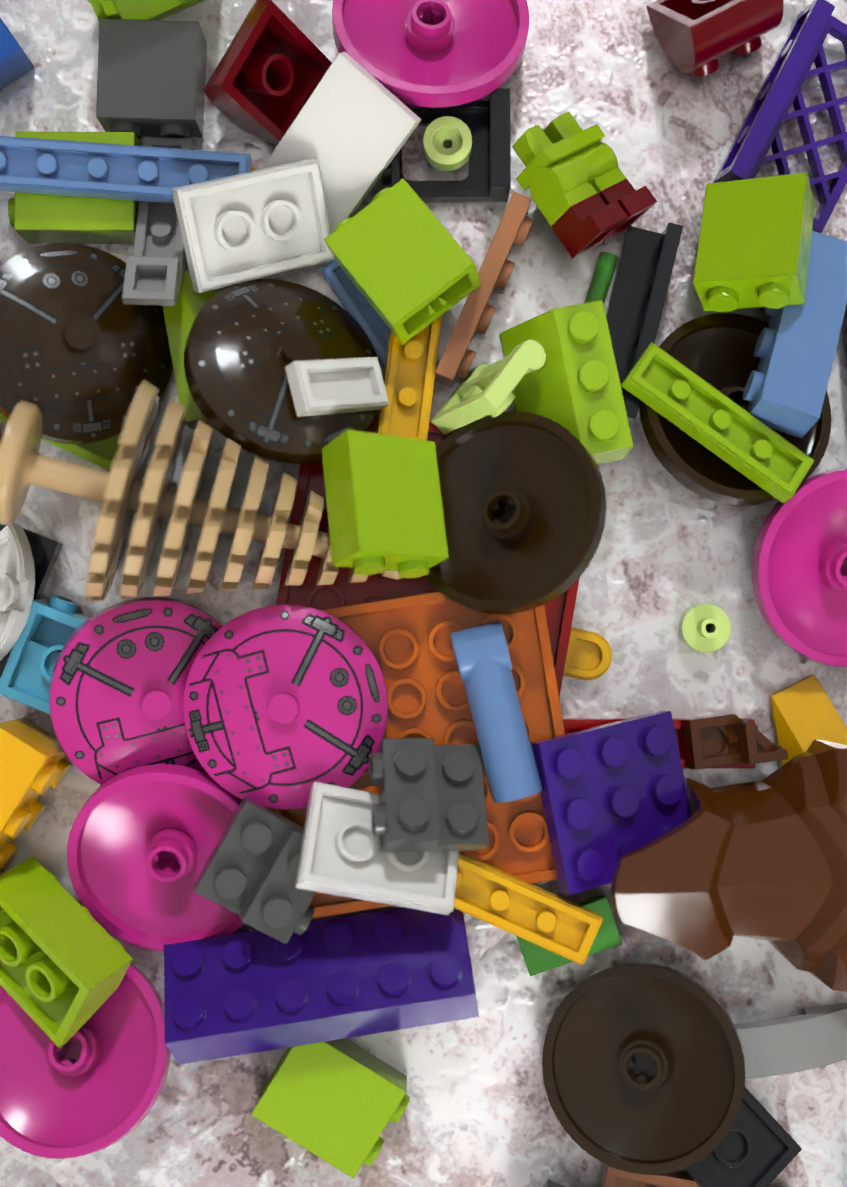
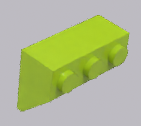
(578, 380)
(54, 952)

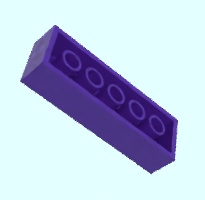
(319, 987)

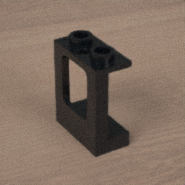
(489, 158)

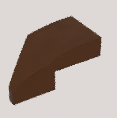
(726, 741)

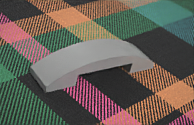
(158, 256)
(795, 1041)

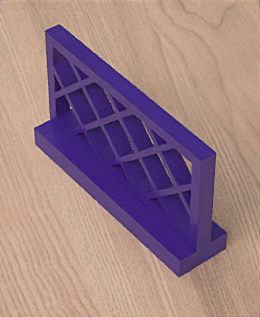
(774, 100)

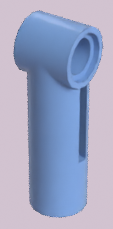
(496, 712)

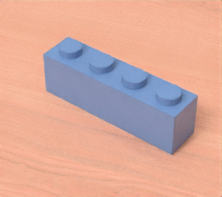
(801, 345)

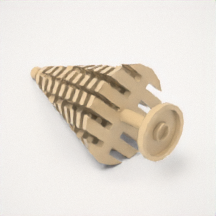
(153, 500)

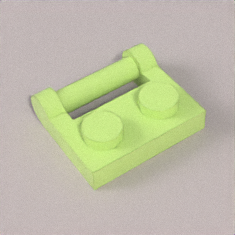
(489, 388)

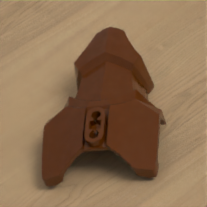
(752, 866)

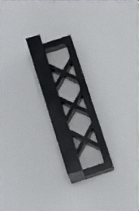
(639, 297)

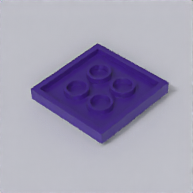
(609, 795)

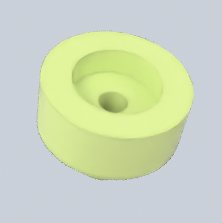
(447, 143)
(693, 628)

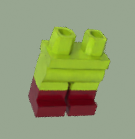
(578, 183)

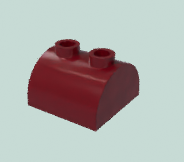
(703, 30)
(266, 73)

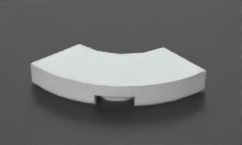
(16, 585)

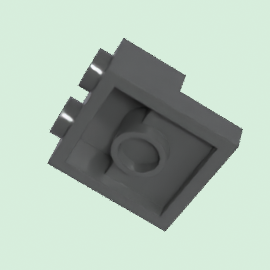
(428, 796)
(257, 872)

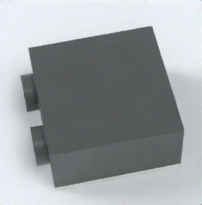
(152, 78)

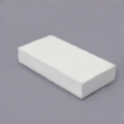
(336, 386)

